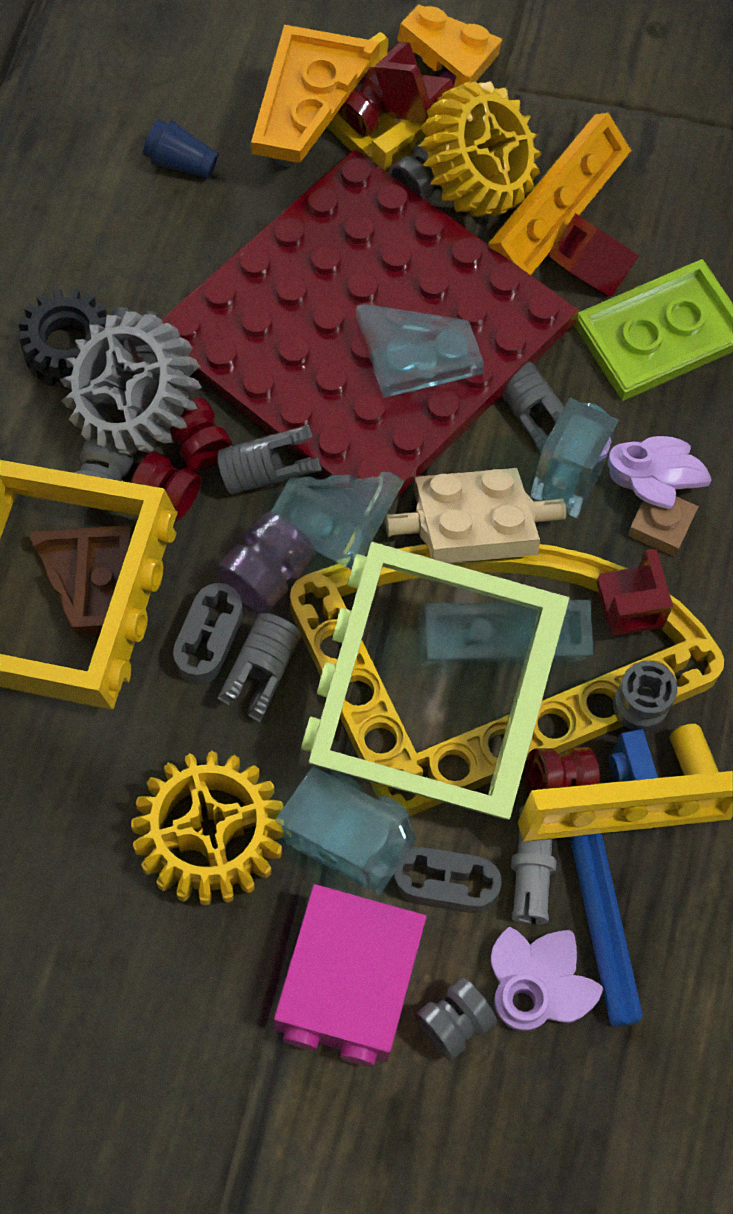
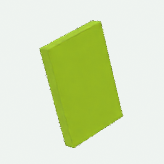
(659, 329)

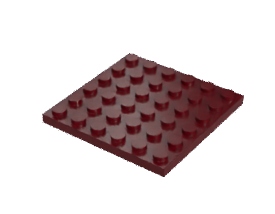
(286, 339)

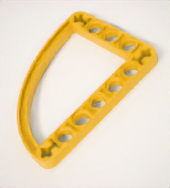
(571, 705)

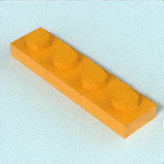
(561, 193)

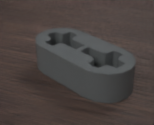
(197, 628)
(444, 893)

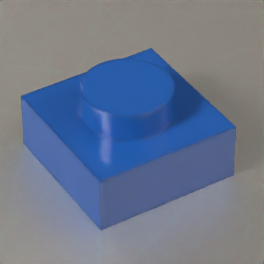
(632, 758)

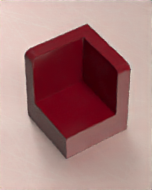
(403, 86)
(593, 255)
(636, 596)

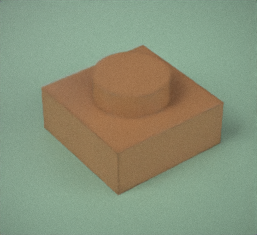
(663, 527)

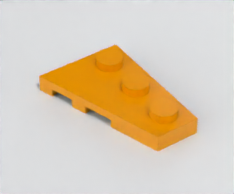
(307, 88)

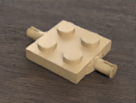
(475, 516)

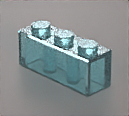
(496, 633)

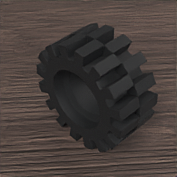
(48, 318)

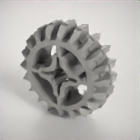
(146, 392)

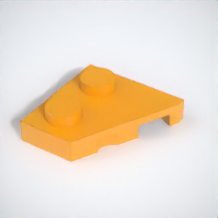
(448, 42)

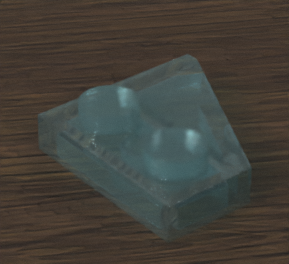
(417, 348)
(338, 512)

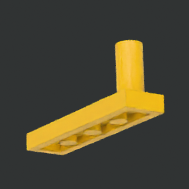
(637, 804)

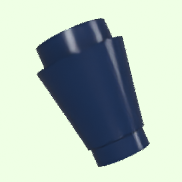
(179, 150)

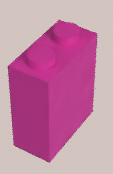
(349, 976)

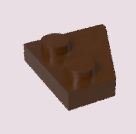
(84, 570)

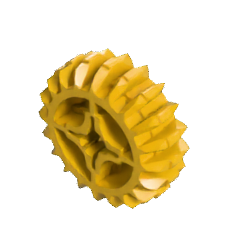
(480, 149)
(188, 832)

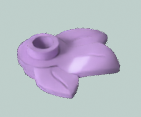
(657, 469)
(545, 974)

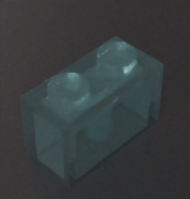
(574, 455)
(347, 828)

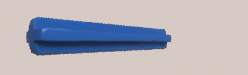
(606, 930)

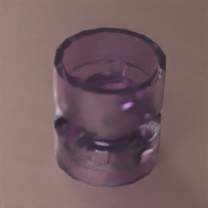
(270, 557)

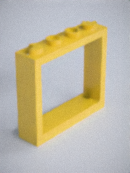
(139, 577)

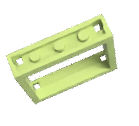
(526, 702)

